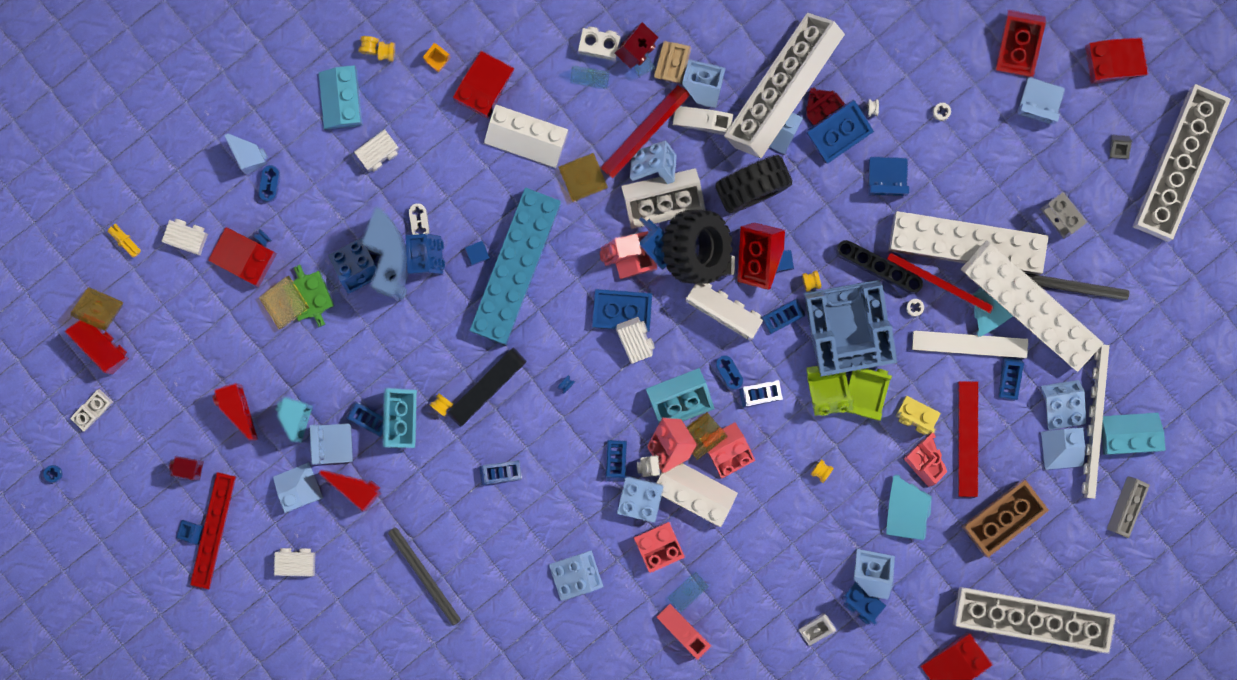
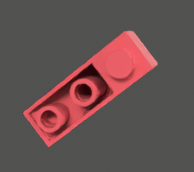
(620, 249)
(683, 631)

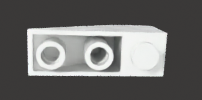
(703, 119)

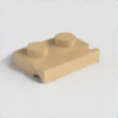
(672, 62)

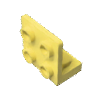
(919, 415)

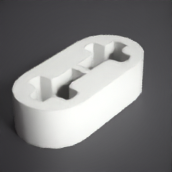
(423, 216)

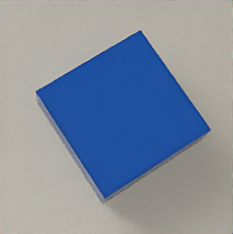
(477, 253)

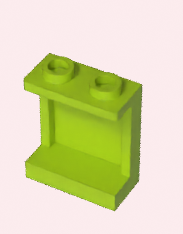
(828, 392)
(868, 392)

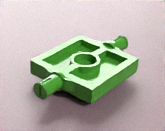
(314, 293)

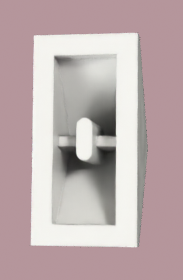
(817, 629)

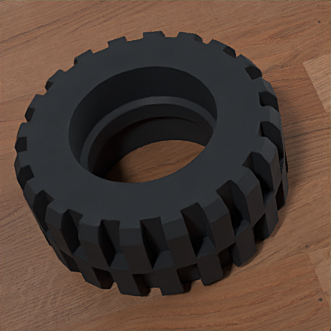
(753, 183)
(713, 246)

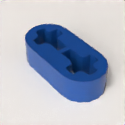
(273, 184)
(725, 375)

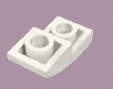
(91, 410)
(648, 466)

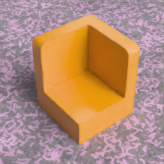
(436, 57)

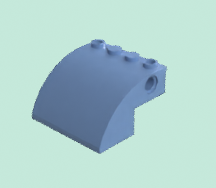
(386, 240)
(850, 327)

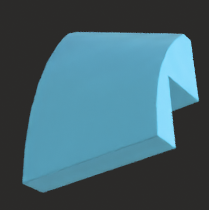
(988, 321)
(907, 510)

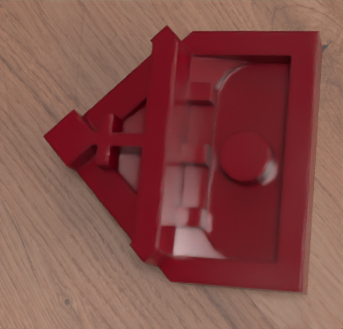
(822, 104)

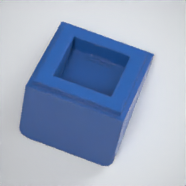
(786, 261)
(190, 532)

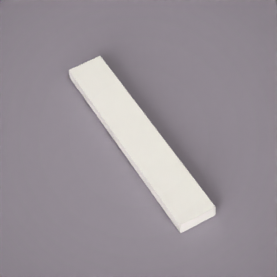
(969, 344)

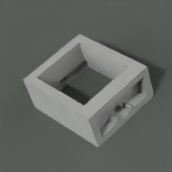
(1069, 217)

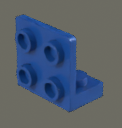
(888, 176)
(653, 243)
(424, 254)
(353, 265)
(867, 606)

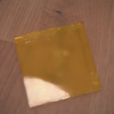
(583, 177)
(284, 302)
(97, 309)
(705, 434)

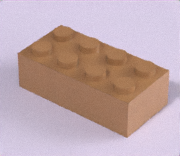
(1005, 518)

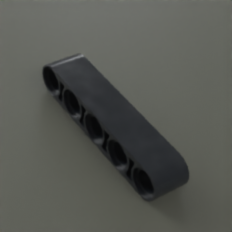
(889, 267)
(486, 387)

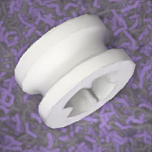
(873, 107)
(938, 116)
(916, 313)

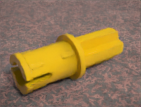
(124, 240)

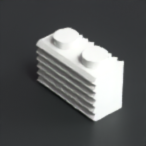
(377, 151)
(185, 237)
(634, 339)
(294, 563)

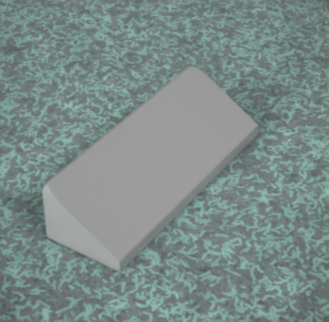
(1128, 506)

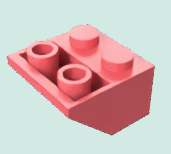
(636, 265)
(671, 443)
(732, 452)
(659, 547)

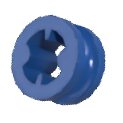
(262, 238)
(566, 384)
(49, 478)

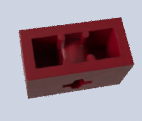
(636, 45)
(186, 468)

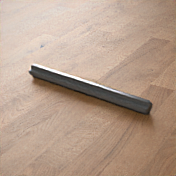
(1080, 287)
(424, 576)

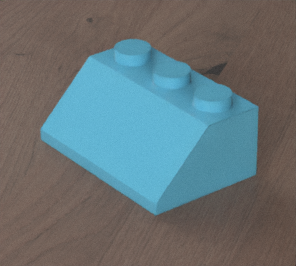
(340, 97)
(681, 397)
(294, 417)
(399, 418)
(1132, 433)

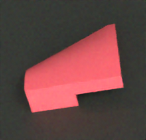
(927, 461)

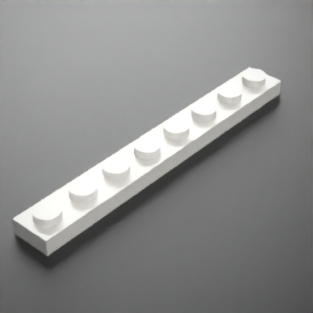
(1095, 429)

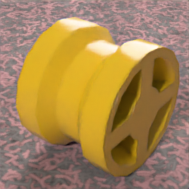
(368, 45)
(386, 51)
(811, 281)
(441, 404)
(822, 471)

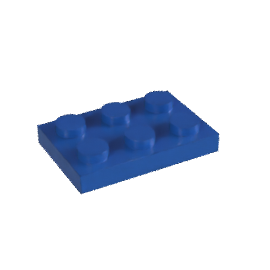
(840, 131)
(616, 307)

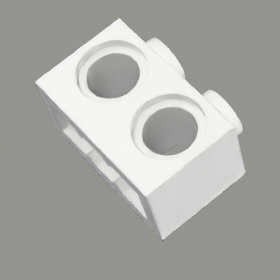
(598, 49)

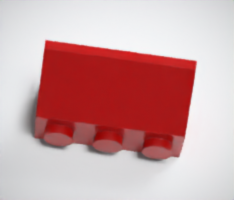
(98, 346)

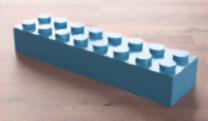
(515, 266)

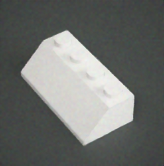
(526, 136)
(662, 201)
(724, 310)
(697, 493)

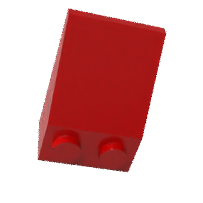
(1020, 43)
(1116, 59)
(483, 84)
(759, 254)
(242, 257)
(234, 405)
(358, 491)
(958, 661)

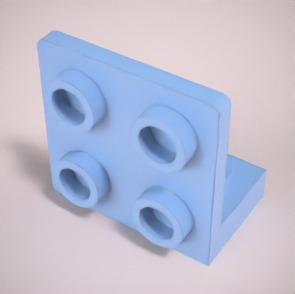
(1041, 101)
(654, 159)
(1064, 404)
(331, 443)
(640, 499)
(576, 575)

